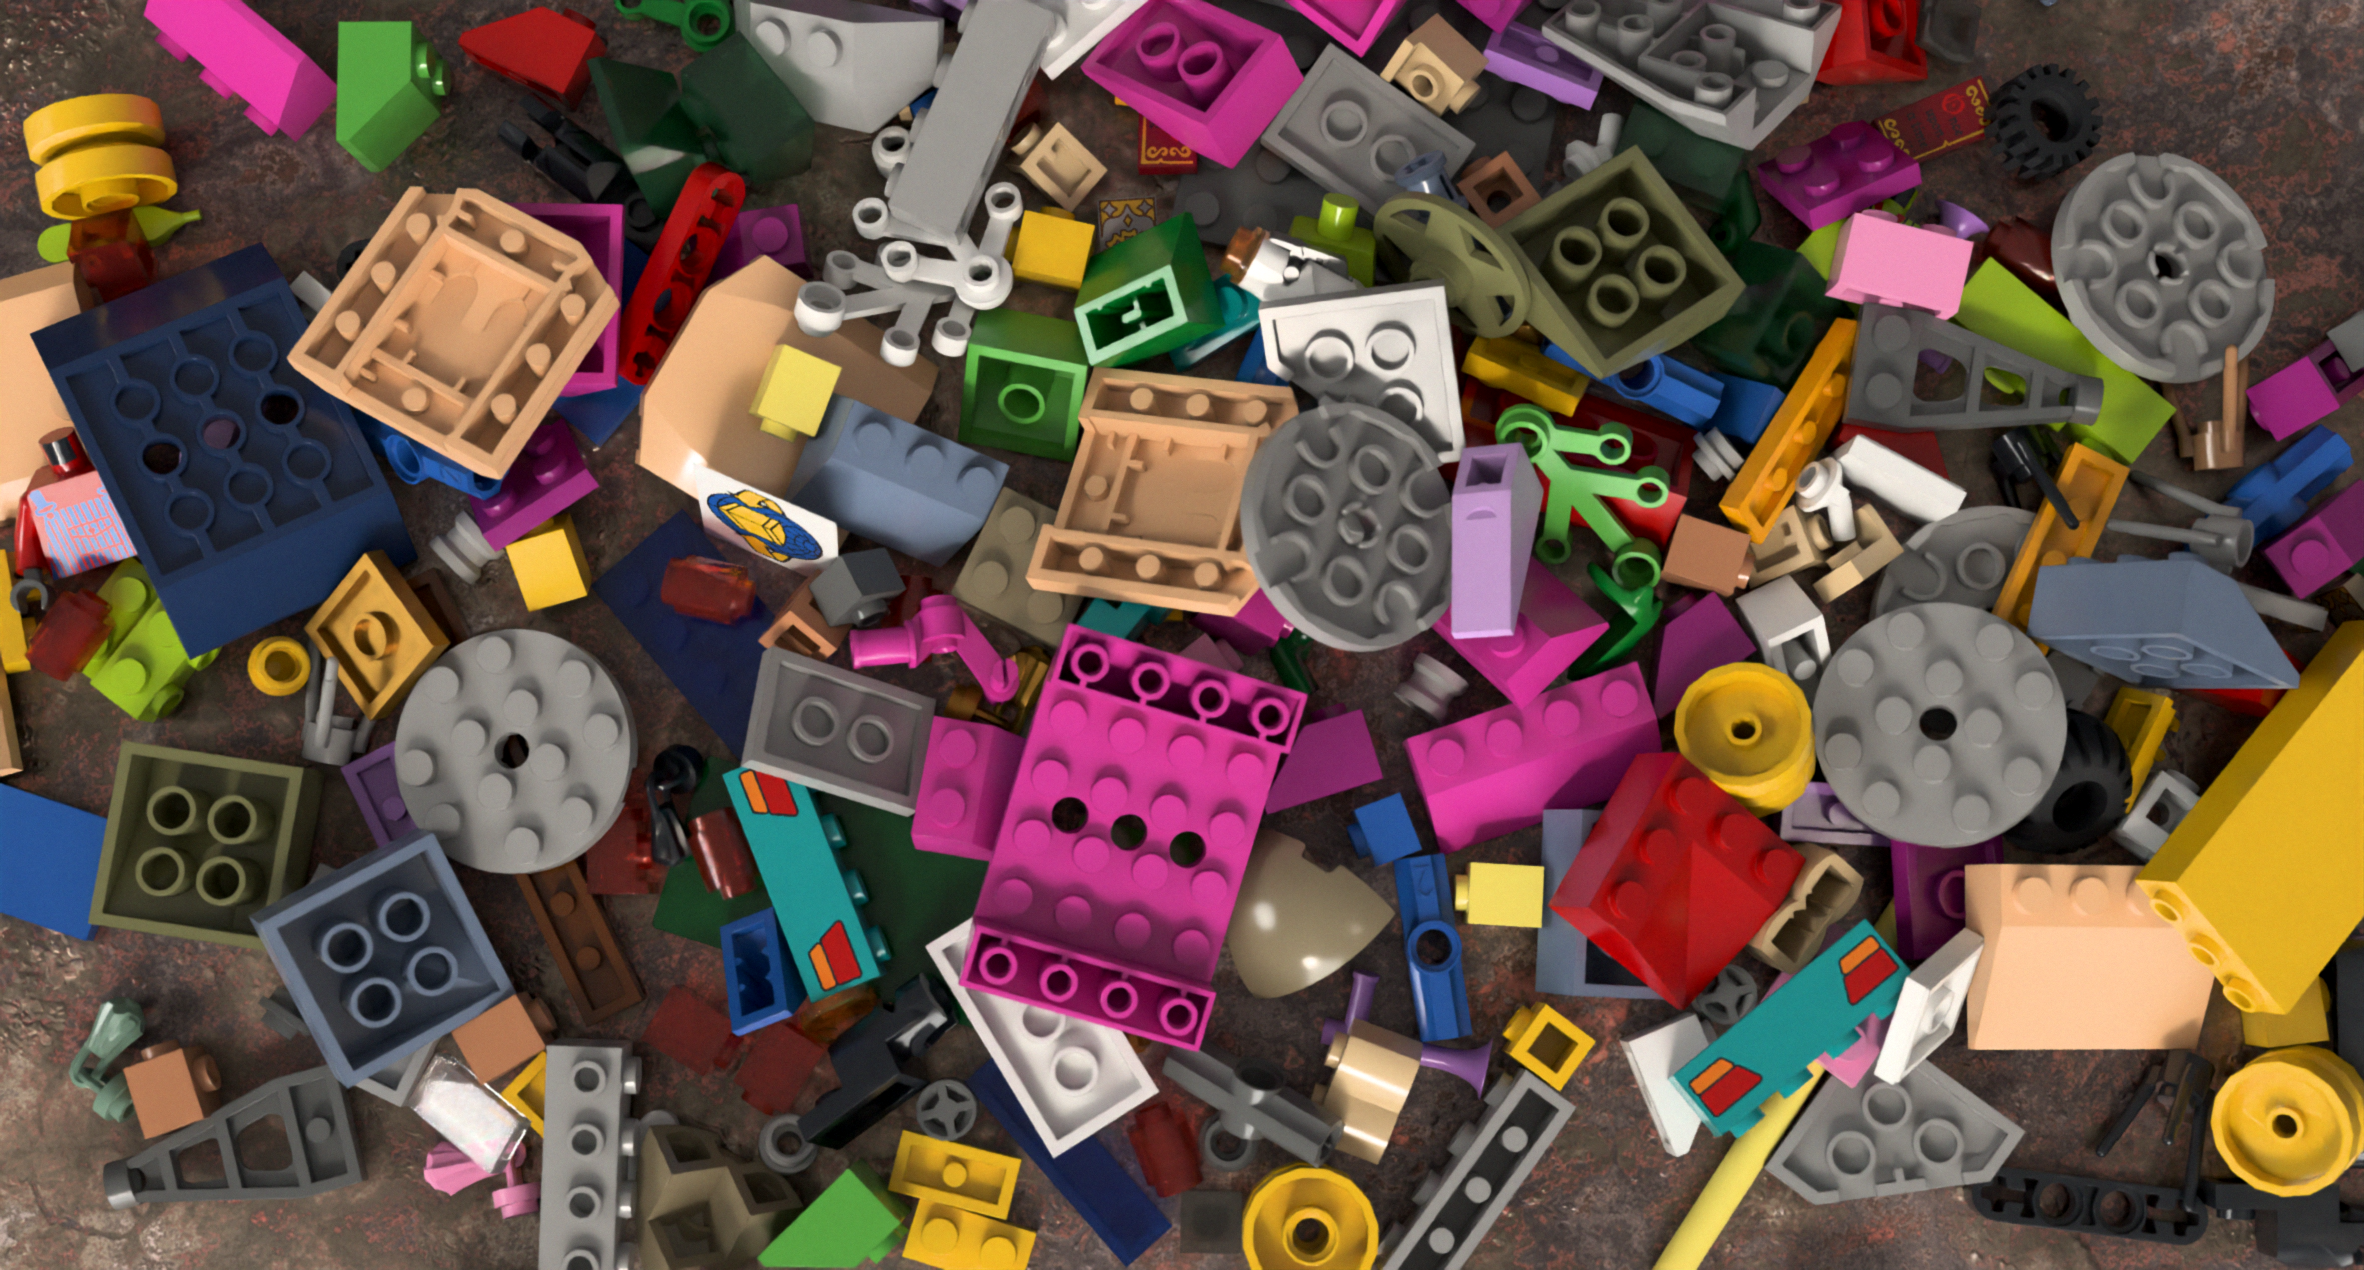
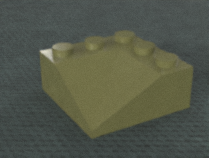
(1619, 267)
(202, 843)

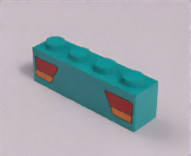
(809, 882)
(1790, 1030)

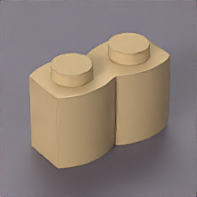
(1817, 899)
(1368, 1085)

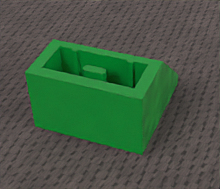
(1147, 296)

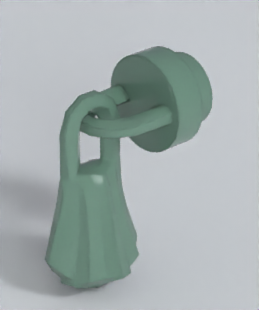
(115, 1028)

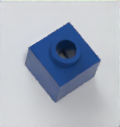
(1383, 831)

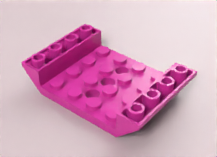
(1110, 926)

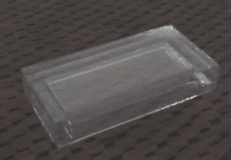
(469, 1113)

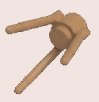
(2219, 442)

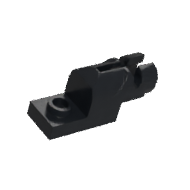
(583, 169)
(880, 1061)
(2292, 1229)

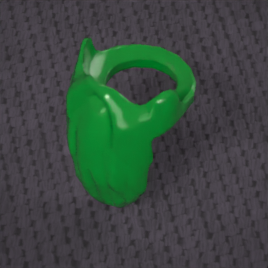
(1633, 620)

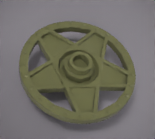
(1448, 252)

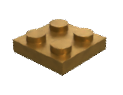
(377, 634)

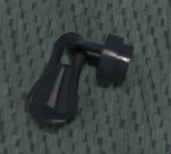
(676, 772)

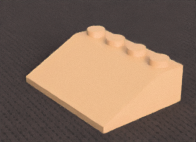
(2077, 962)

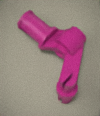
(939, 630)

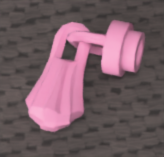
(453, 1170)

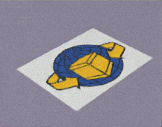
(764, 523)

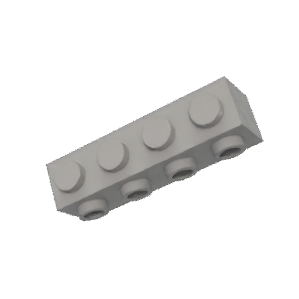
(970, 115)
(588, 1154)
(1479, 1178)

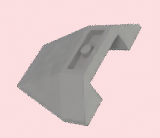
(1706, 63)

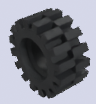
(2065, 106)

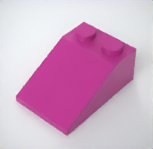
(1197, 74)

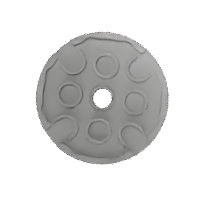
(2108, 268)
(1299, 545)
(1967, 564)
(455, 739)
(1952, 788)

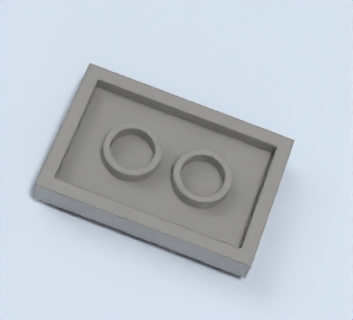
(1358, 131)
(838, 731)

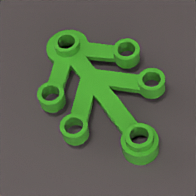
(1579, 488)

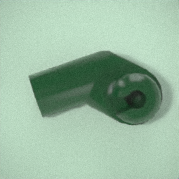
(1741, 221)
(1289, 661)

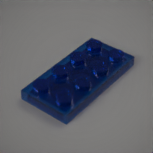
(705, 659)

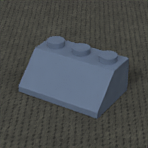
(894, 481)
(1565, 957)

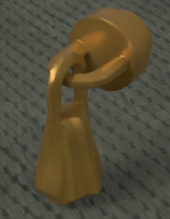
(1032, 669)

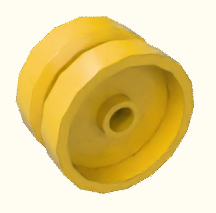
(99, 155)
(1749, 734)
(2263, 1142)
(1299, 1192)

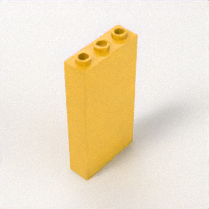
(2274, 850)

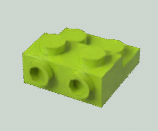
(143, 657)

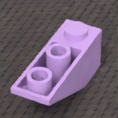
(1492, 538)

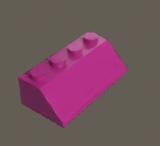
(1512, 763)

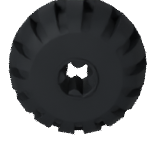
(2084, 794)

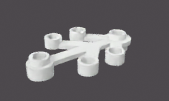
(968, 259)
(824, 306)

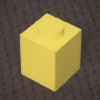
(793, 393)
(1499, 894)

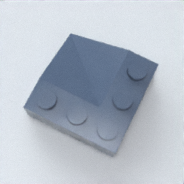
(2158, 624)
(383, 956)

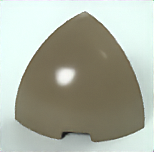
(1298, 917)
(705, 1203)

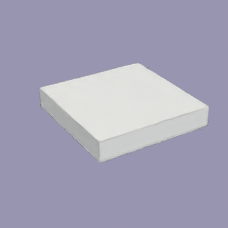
(1897, 481)
(1929, 1006)

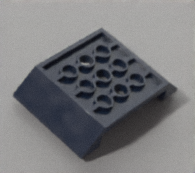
(239, 528)

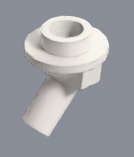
(1584, 158)
(1822, 486)

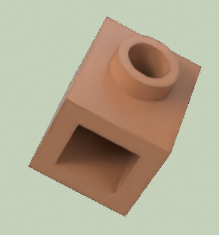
(1707, 557)
(505, 1036)
(173, 1087)

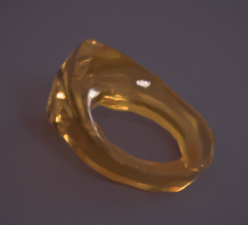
(837, 1013)

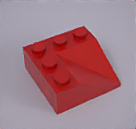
(1675, 877)

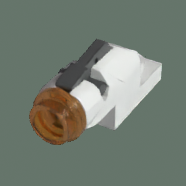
(1283, 266)

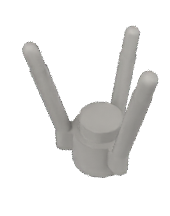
(2220, 538)
(327, 734)

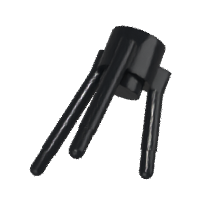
(2027, 456)
(2183, 1088)

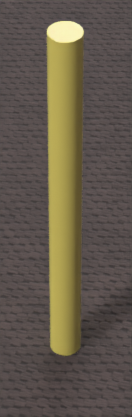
(1746, 1159)

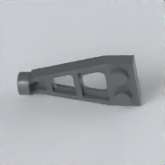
(1886, 365)
(318, 1132)

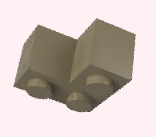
(996, 572)

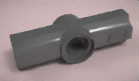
(1256, 1100)

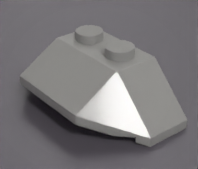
(845, 57)

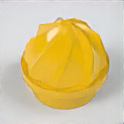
(279, 666)

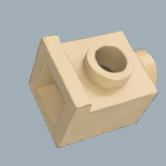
(1437, 67)

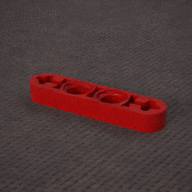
(683, 276)

